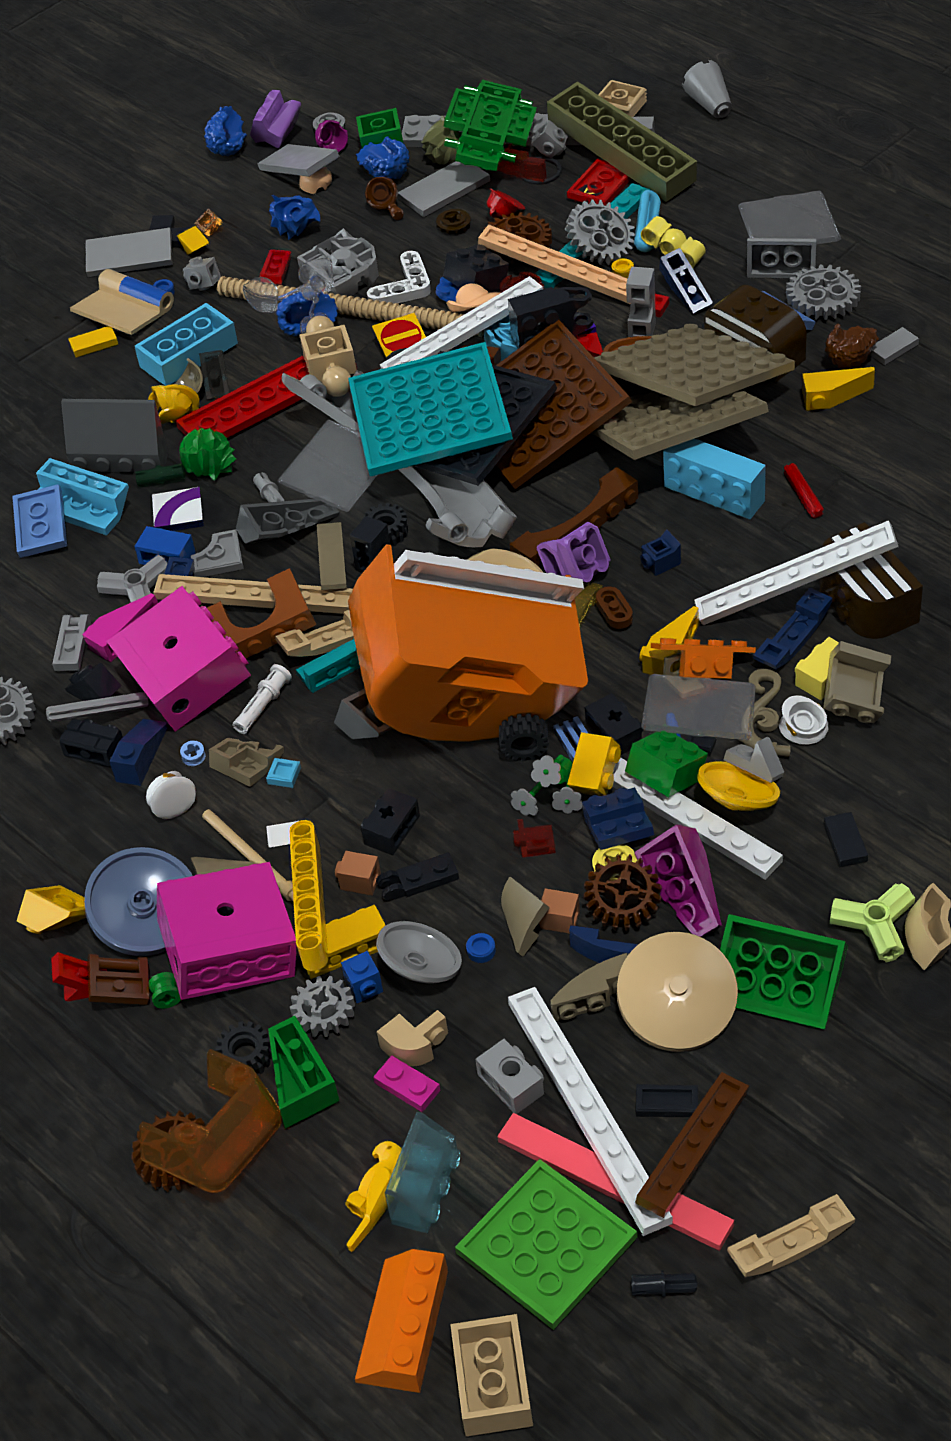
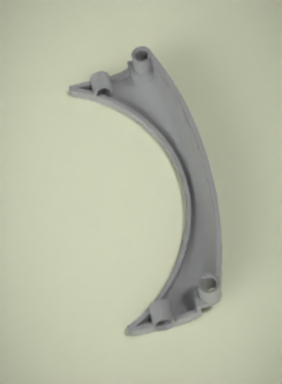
(464, 510)

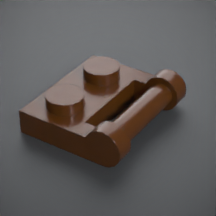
(118, 986)

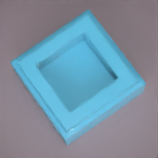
(283, 772)

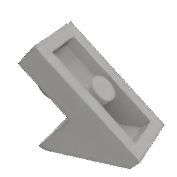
(760, 761)

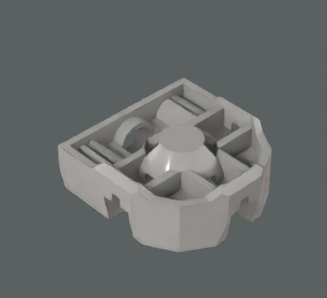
(351, 254)

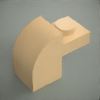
(412, 1043)

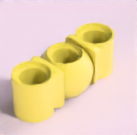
(658, 234)

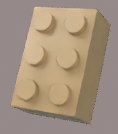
(491, 1375)

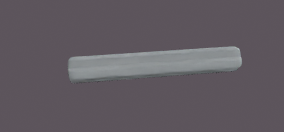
(96, 706)

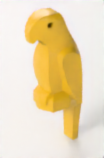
(370, 1198)

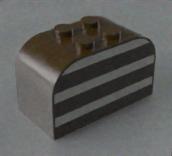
(761, 321)
(875, 594)

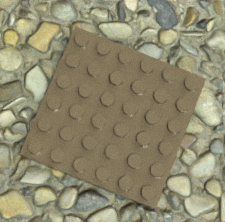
(694, 364)
(660, 421)

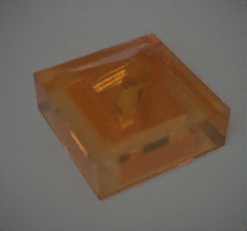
(208, 222)

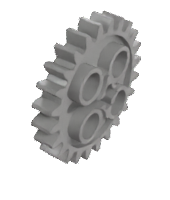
(600, 232)
(823, 291)
(15, 709)

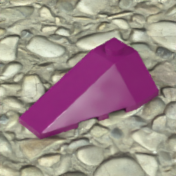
(684, 877)

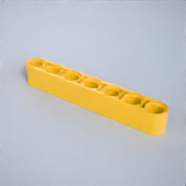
(308, 896)

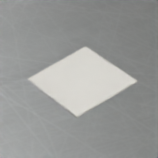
(279, 834)

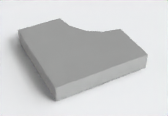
(220, 556)

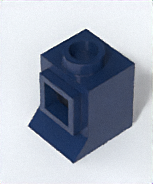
(661, 554)

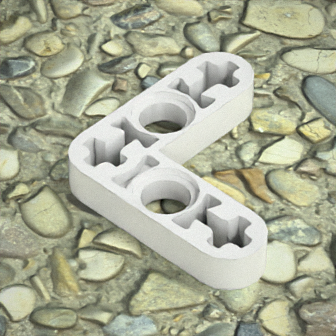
(409, 286)

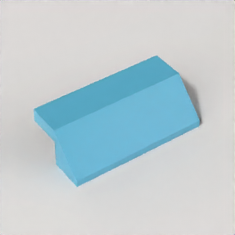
(87, 497)

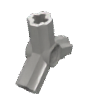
(135, 582)

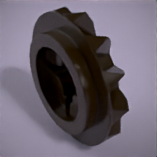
(447, 220)

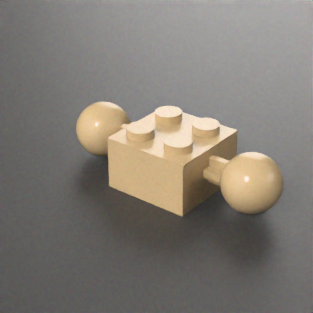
(328, 354)

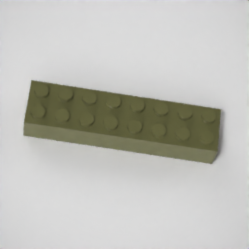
(622, 141)

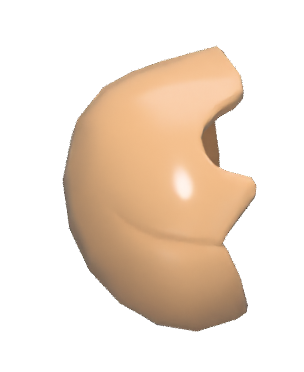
(319, 179)

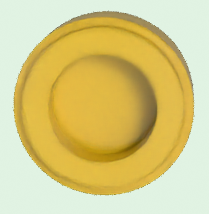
(622, 267)

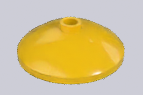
(736, 787)

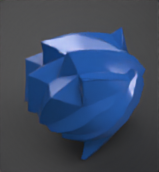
(292, 214)

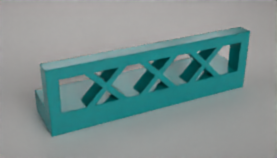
(329, 667)

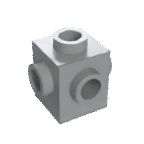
(549, 139)
(201, 273)

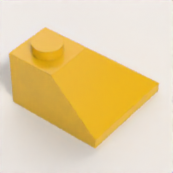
(50, 908)

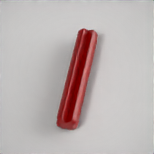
(803, 490)

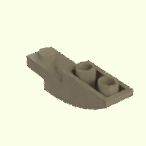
(588, 990)

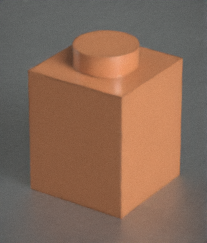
(358, 872)
(562, 912)

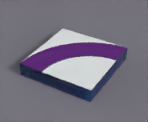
(178, 509)

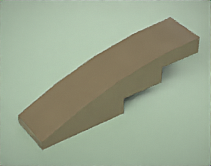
(331, 556)

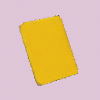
(192, 240)

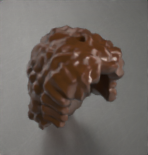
(851, 346)

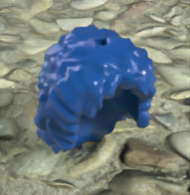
(225, 132)
(384, 159)
(296, 307)

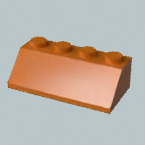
(403, 1321)

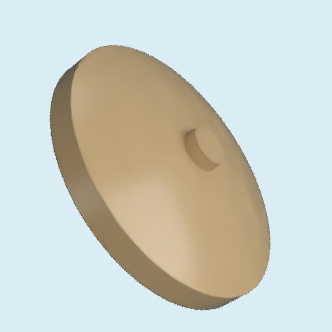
(677, 991)

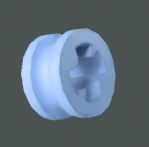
(189, 747)

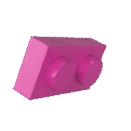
(407, 1083)

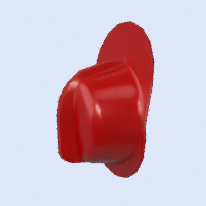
(502, 204)

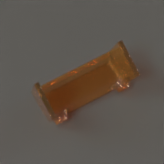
(223, 1148)

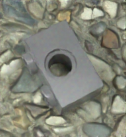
(515, 1090)

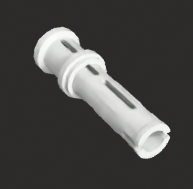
(267, 690)

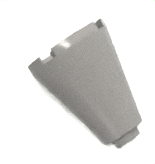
(708, 88)

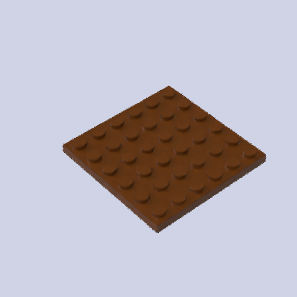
(581, 403)

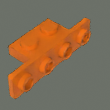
(705, 660)

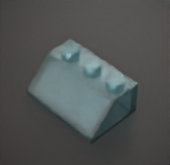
(421, 1174)

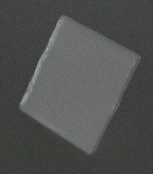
(790, 218)
(331, 467)
(699, 707)

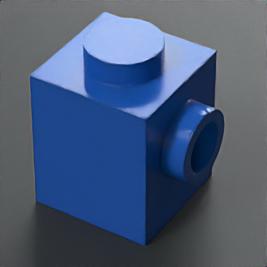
(362, 977)

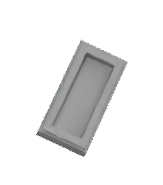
(894, 346)

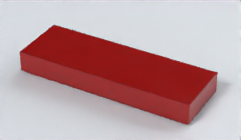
(276, 265)

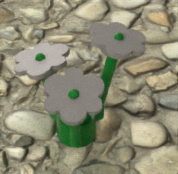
(545, 773)

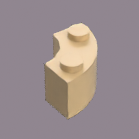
(928, 927)

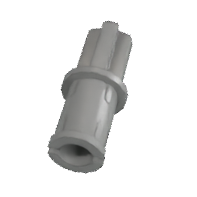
(267, 489)

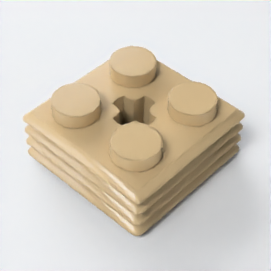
(624, 96)

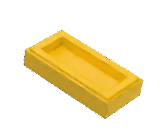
(93, 341)

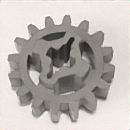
(323, 1006)

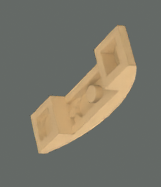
(317, 641)
(793, 1240)

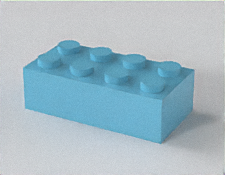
(198, 332)
(715, 477)

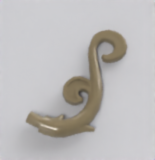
(767, 717)

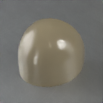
(192, 376)

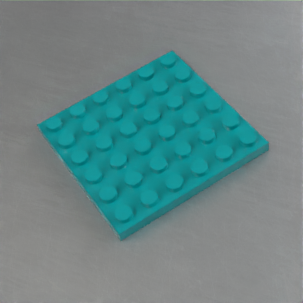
(429, 409)

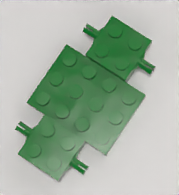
(488, 120)

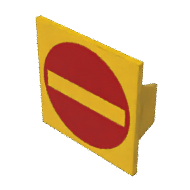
(398, 333)

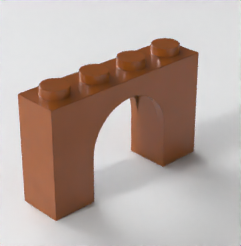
(289, 614)

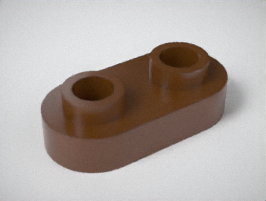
(614, 607)

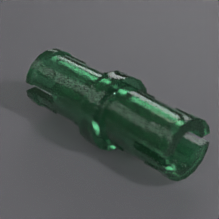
(160, 474)

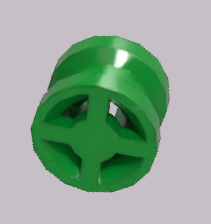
(164, 990)

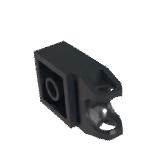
(537, 310)

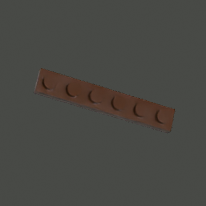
(691, 1145)

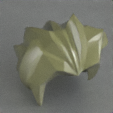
(434, 143)

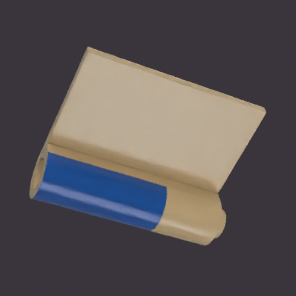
(124, 302)

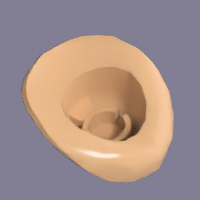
(469, 298)

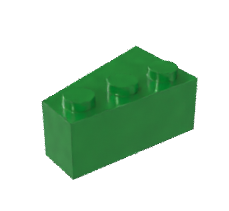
(300, 1074)

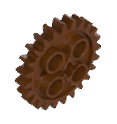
(525, 227)

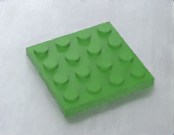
(546, 1243)

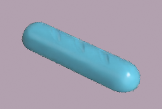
(648, 209)

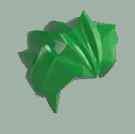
(206, 453)

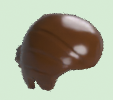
(382, 194)

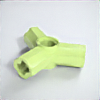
(876, 919)

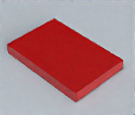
(602, 176)

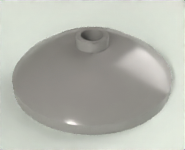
(418, 952)

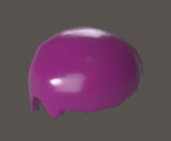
(331, 135)

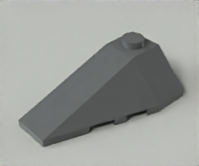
(276, 519)
(358, 718)

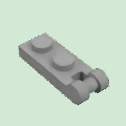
(70, 643)

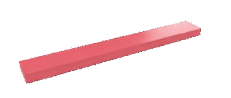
(584, 1166)

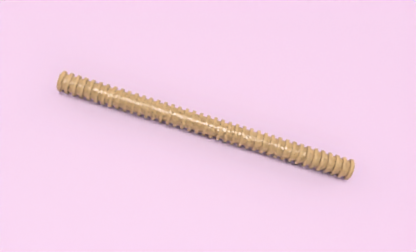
(357, 306)

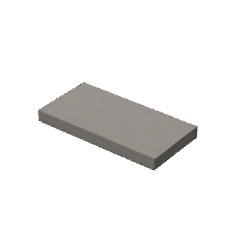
(298, 160)
(443, 187)
(129, 251)

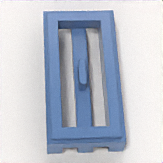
(569, 727)

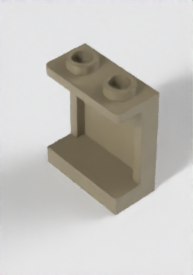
(855, 682)

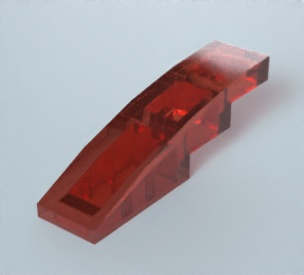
(524, 166)

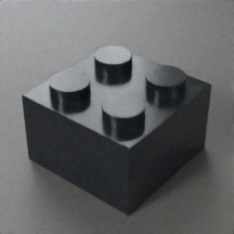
(475, 266)

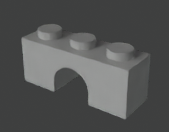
(641, 295)

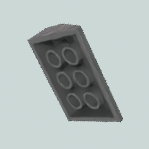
(113, 434)

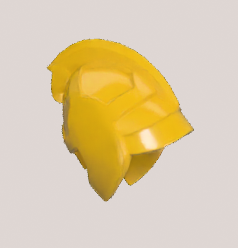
(174, 401)

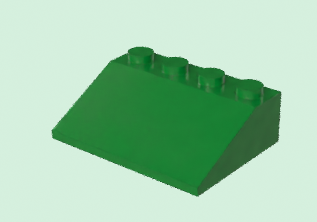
(783, 970)

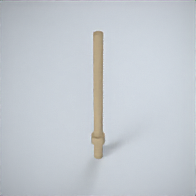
(285, 886)

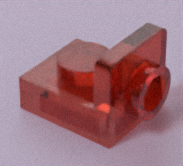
(534, 840)

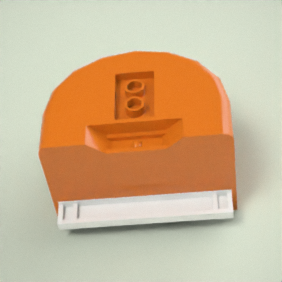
(464, 643)

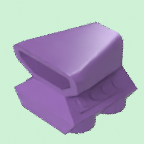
(275, 119)
(576, 554)

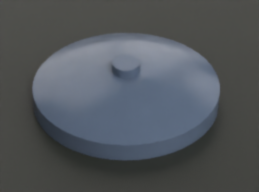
(123, 899)

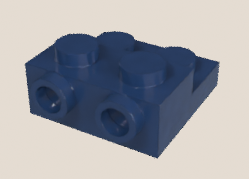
(617, 818)

